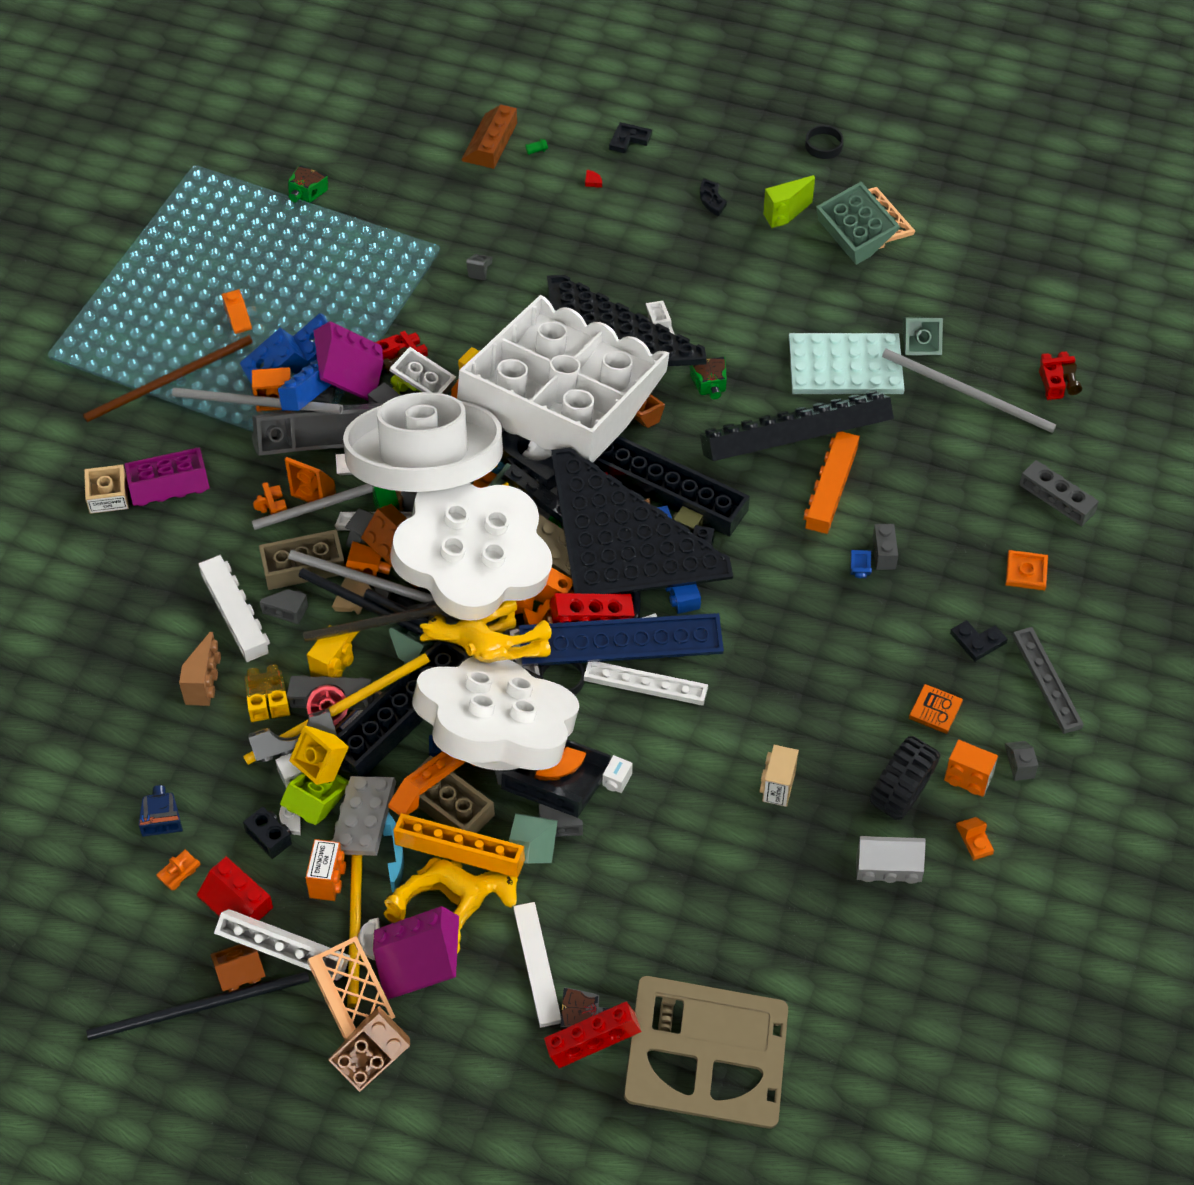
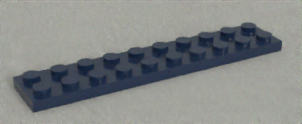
(630, 639)

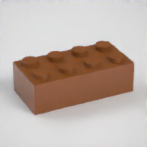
(381, 531)

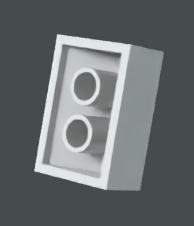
(423, 373)

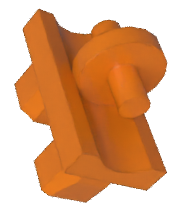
(270, 493)
(178, 869)

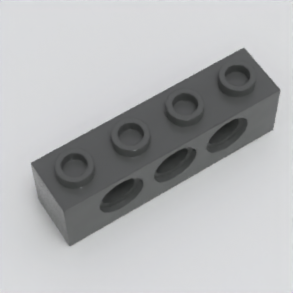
(1059, 493)

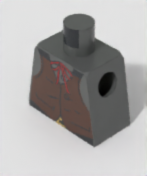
(578, 1006)

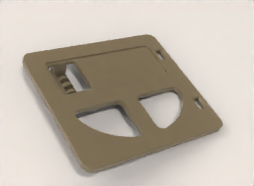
(714, 1028)

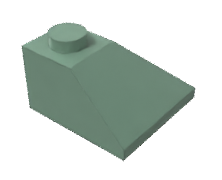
(922, 335)
(408, 644)
(536, 836)

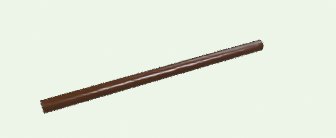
(168, 378)

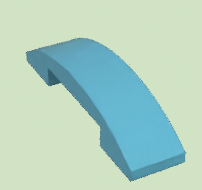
(395, 868)

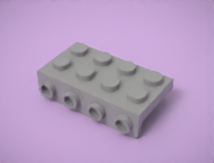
(363, 814)

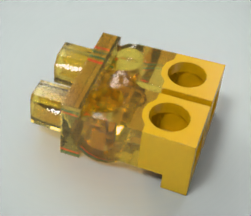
(264, 686)

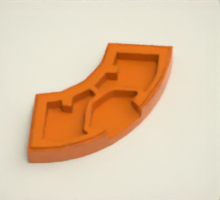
(570, 762)

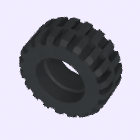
(904, 777)

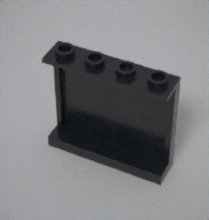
(569, 792)

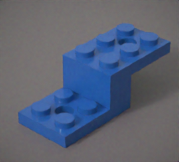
(285, 350)

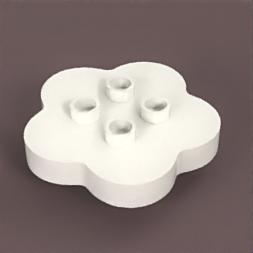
(473, 548)
(496, 714)

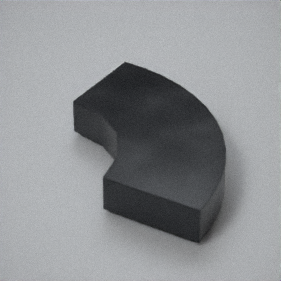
(711, 198)

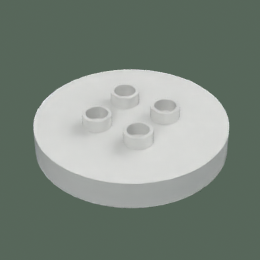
(423, 443)

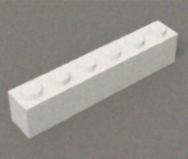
(234, 608)
(274, 941)

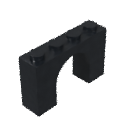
(540, 470)

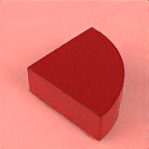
(593, 179)

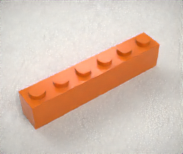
(832, 482)

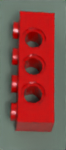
(582, 603)
(592, 1034)

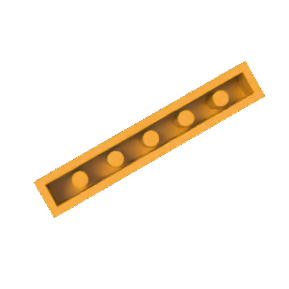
(459, 845)

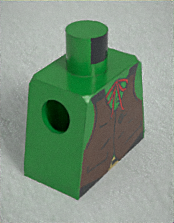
(306, 184)
(710, 377)

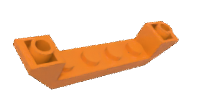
(408, 794)

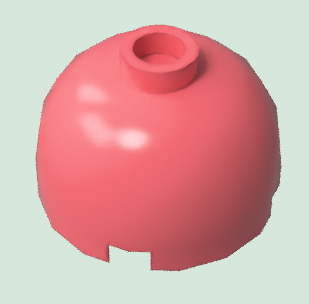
(323, 698)

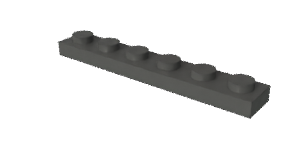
(1048, 680)

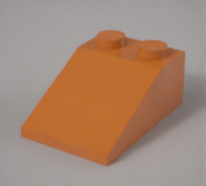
(308, 482)

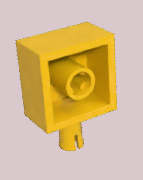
(331, 655)

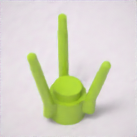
(401, 385)

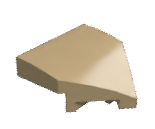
(343, 605)

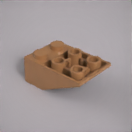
(200, 673)
(370, 1049)

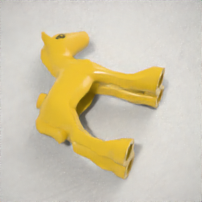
(486, 641)
(457, 884)

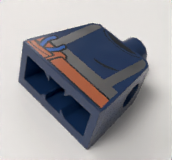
(159, 813)

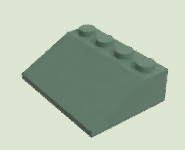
(857, 222)

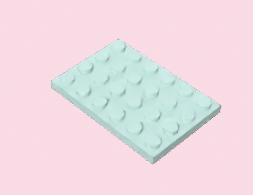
(844, 363)

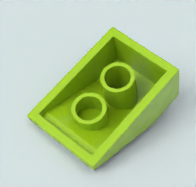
(787, 200)
(312, 800)

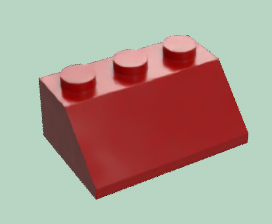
(233, 889)

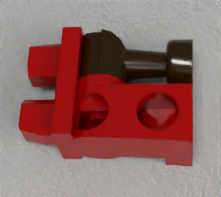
(397, 345)
(1055, 371)

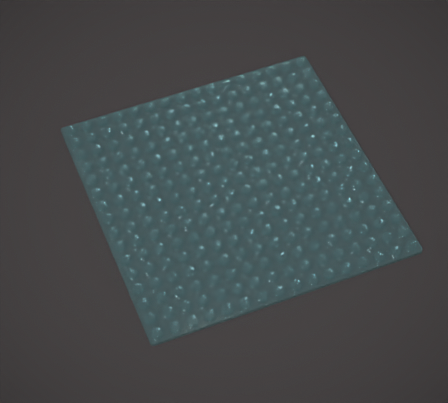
(225, 236)

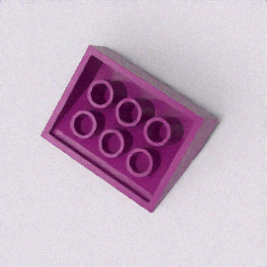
(348, 359)
(166, 476)
(416, 951)

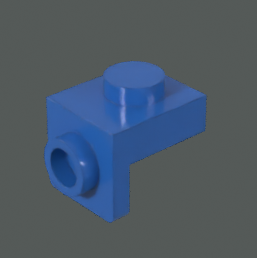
(860, 563)

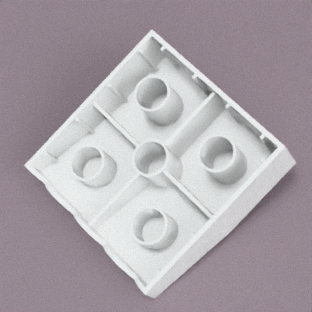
(562, 379)

